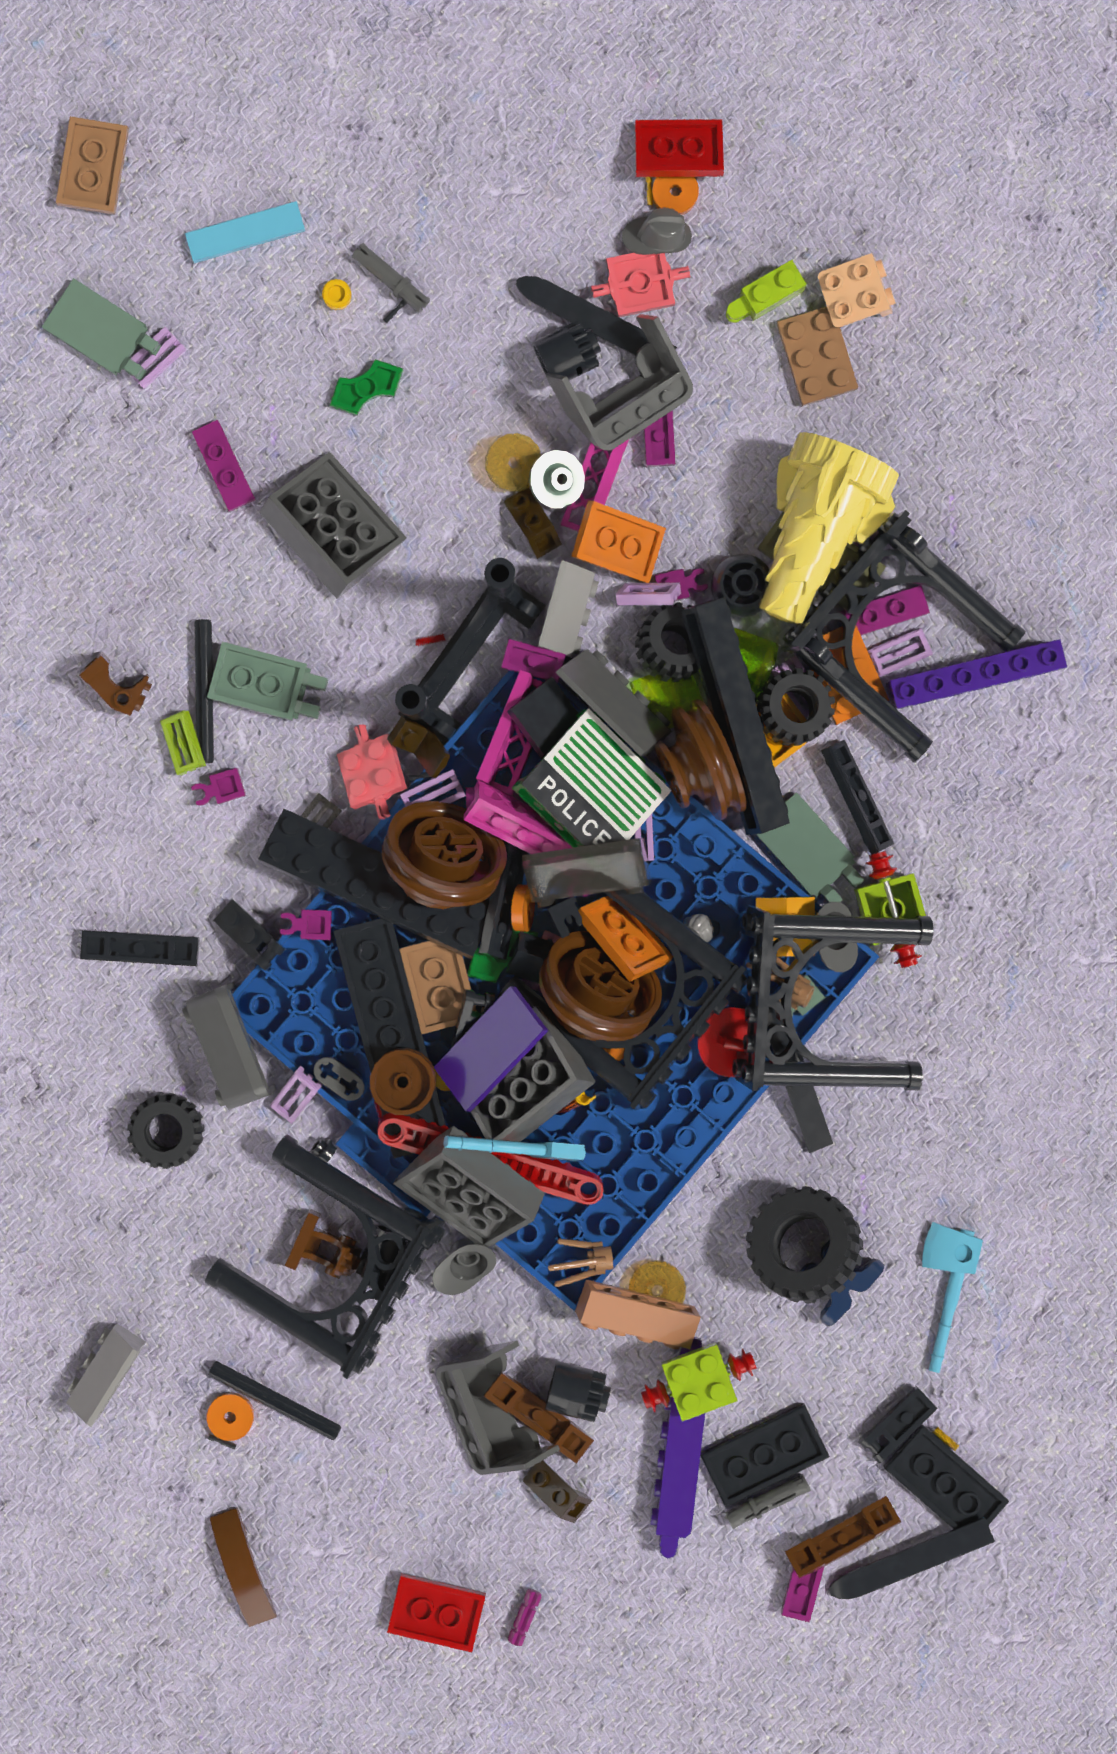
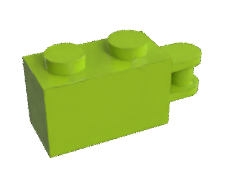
(767, 293)

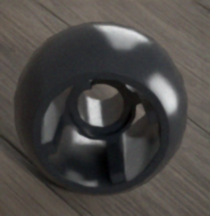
(723, 572)

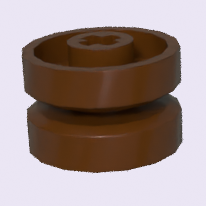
(403, 1099)

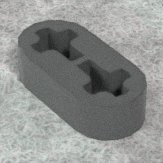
(335, 1084)

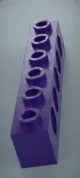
(976, 674)

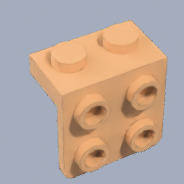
(856, 290)

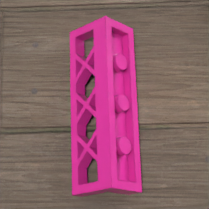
(605, 484)
(503, 737)
(512, 821)

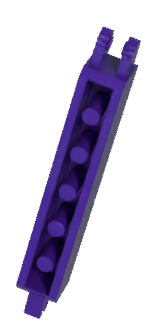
(679, 1474)

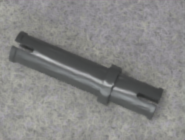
(391, 278)
(763, 1503)

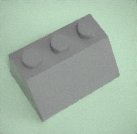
(568, 609)
(103, 1373)

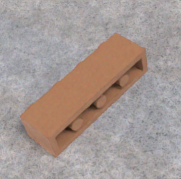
(637, 1315)

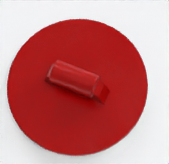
(722, 1040)

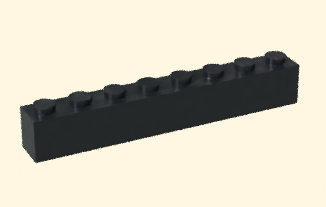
(735, 711)

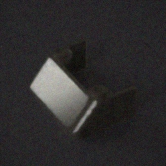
(587, 870)

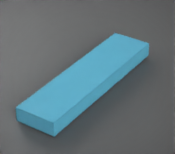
(245, 232)

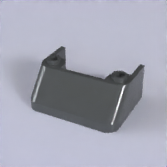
(639, 403)
(227, 1047)
(486, 1431)

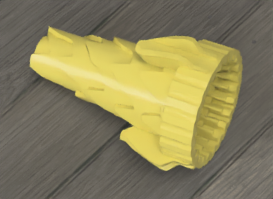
(827, 500)

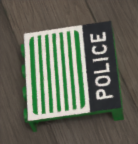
(592, 785)

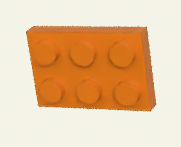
(618, 542)
(843, 709)
(624, 938)

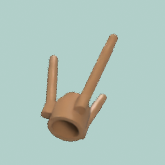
(802, 989)
(598, 1261)

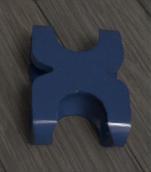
(841, 1302)

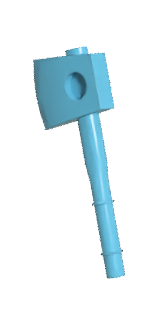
(546, 1150)
(953, 1252)

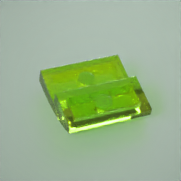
(667, 695)

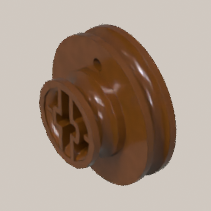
(701, 762)
(439, 853)
(592, 993)

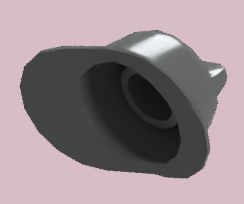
(658, 233)
(837, 956)
(463, 1267)

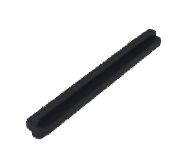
(203, 680)
(274, 1400)

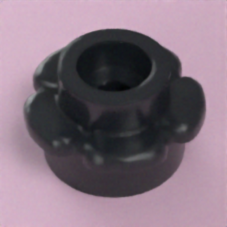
(324, 1149)

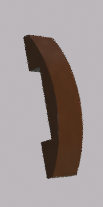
(530, 1409)
(843, 1538)
(241, 1567)

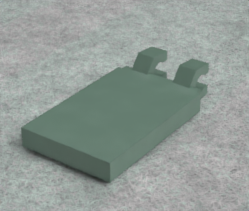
(99, 330)
(263, 683)
(811, 851)

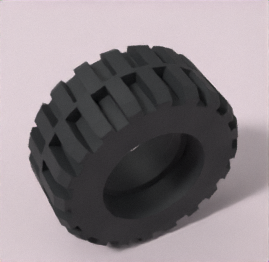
(778, 1218)

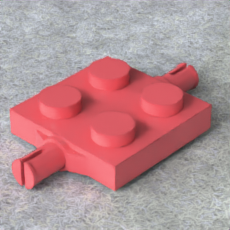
(640, 283)
(371, 772)

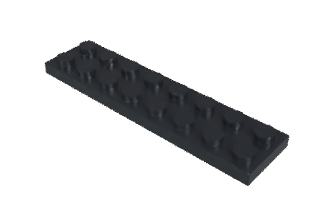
(361, 879)
(383, 1003)

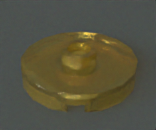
(497, 458)
(662, 1274)

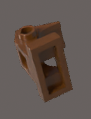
(97, 676)
(308, 1242)

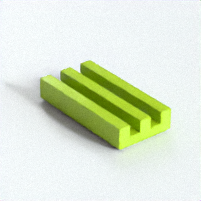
(187, 742)

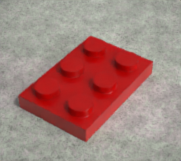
(679, 148)
(436, 1612)

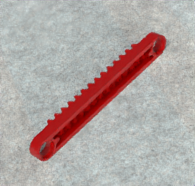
(545, 1174)

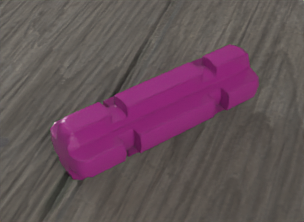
(524, 1617)

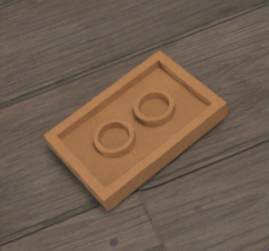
(92, 165)
(817, 356)
(436, 984)

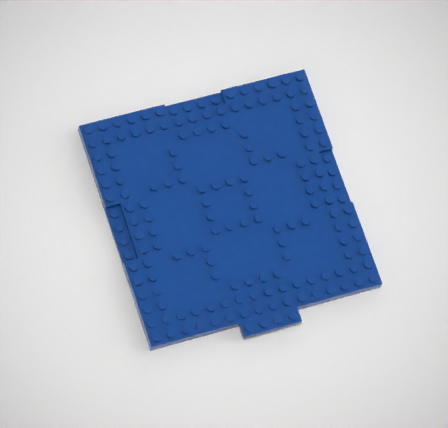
(641, 1155)

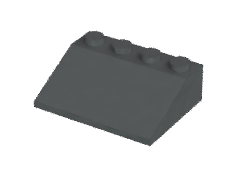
(332, 524)
(615, 702)
(534, 1089)
(471, 1190)

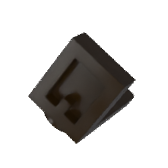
(533, 522)
(422, 742)
(556, 1492)

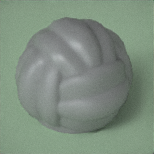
(700, 925)

